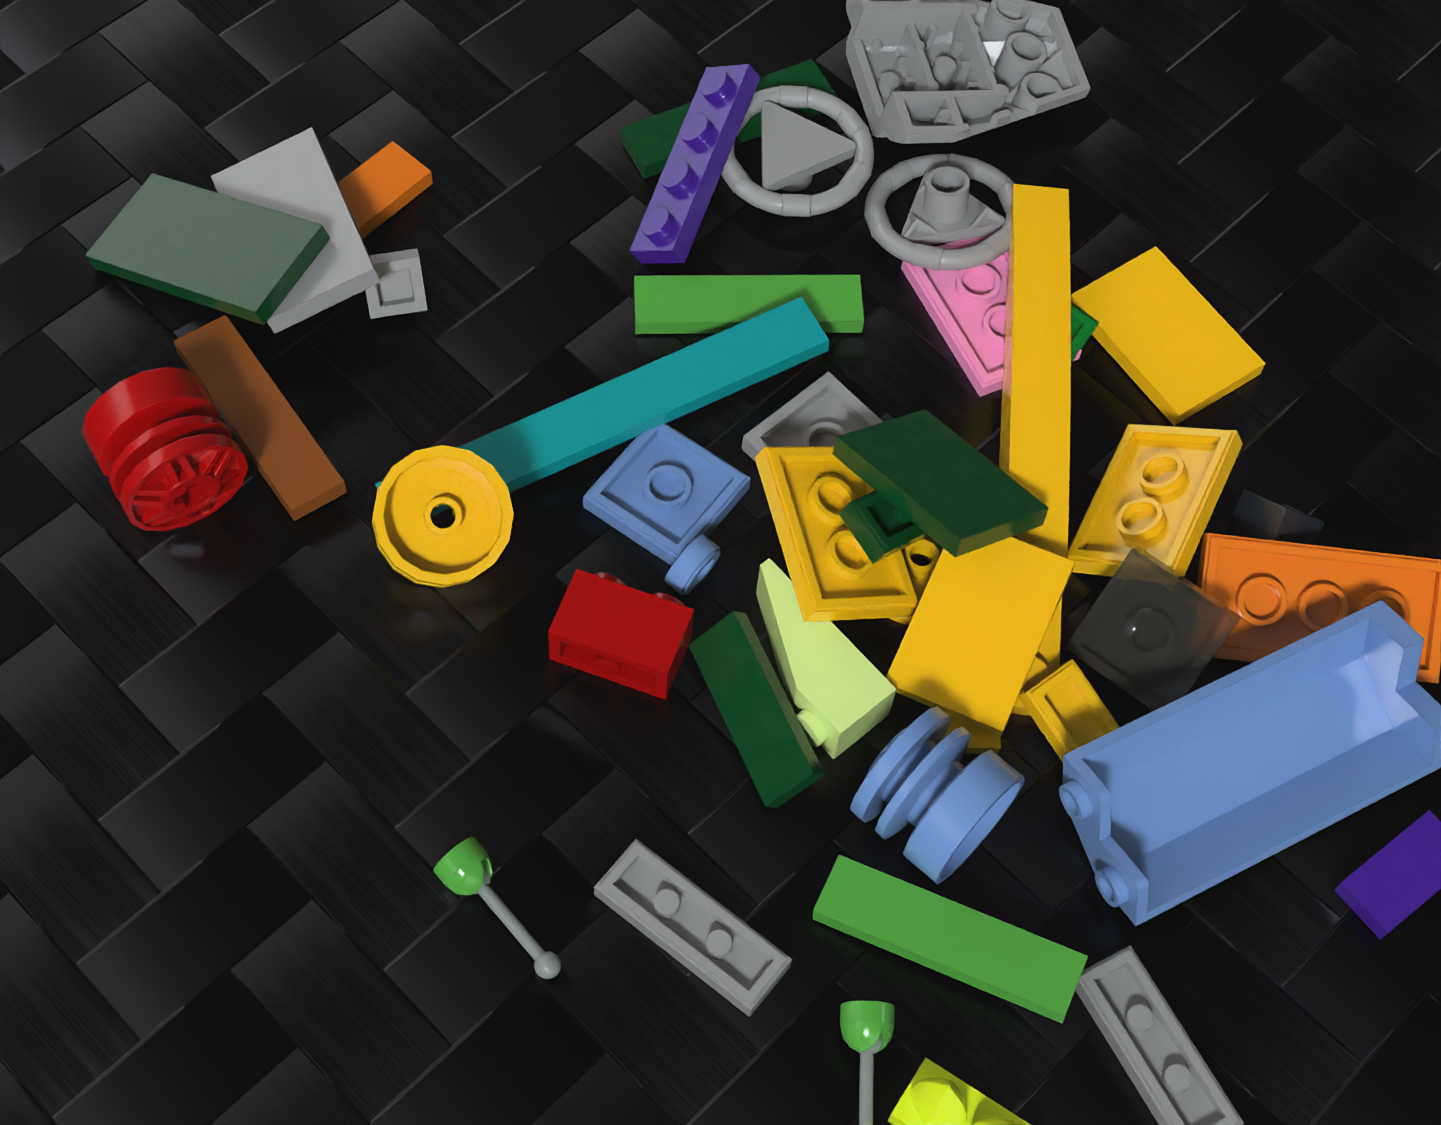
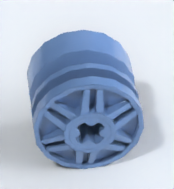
(926, 785)

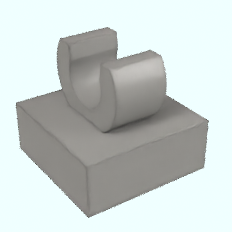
(400, 285)

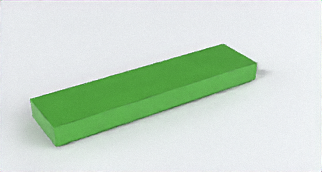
(721, 301)
(950, 938)

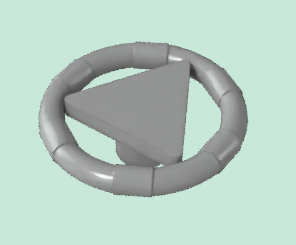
(798, 149)
(942, 212)

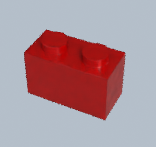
(621, 633)

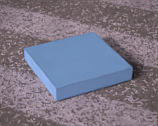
(666, 492)

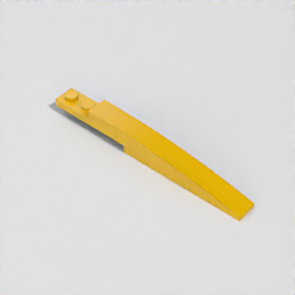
(1039, 378)

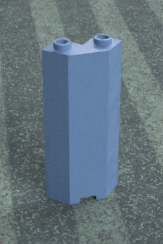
(1253, 762)

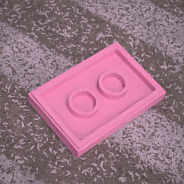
(969, 313)

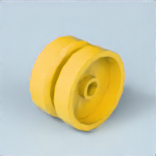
(420, 486)

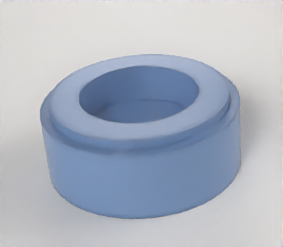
(693, 565)

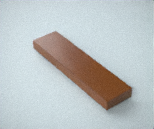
(261, 418)

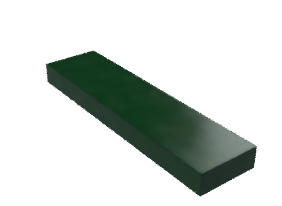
(653, 138)

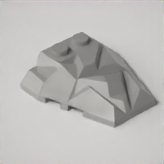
(958, 65)

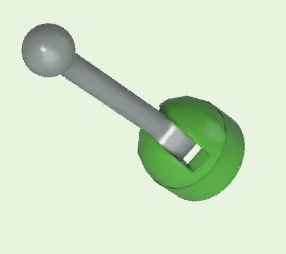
(468, 872)
(867, 1029)

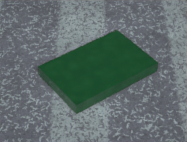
(940, 482)

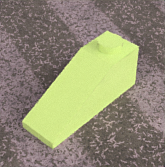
(823, 674)

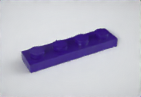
(695, 164)

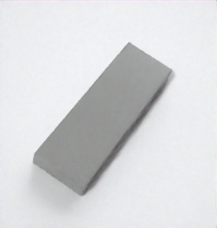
(692, 927)
(1152, 1044)

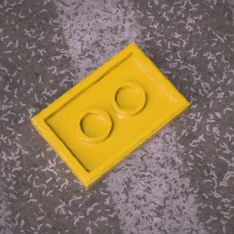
(1167, 335)
(1155, 497)
(823, 557)
(980, 630)

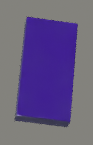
(1397, 877)

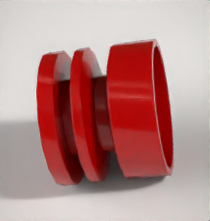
(164, 449)

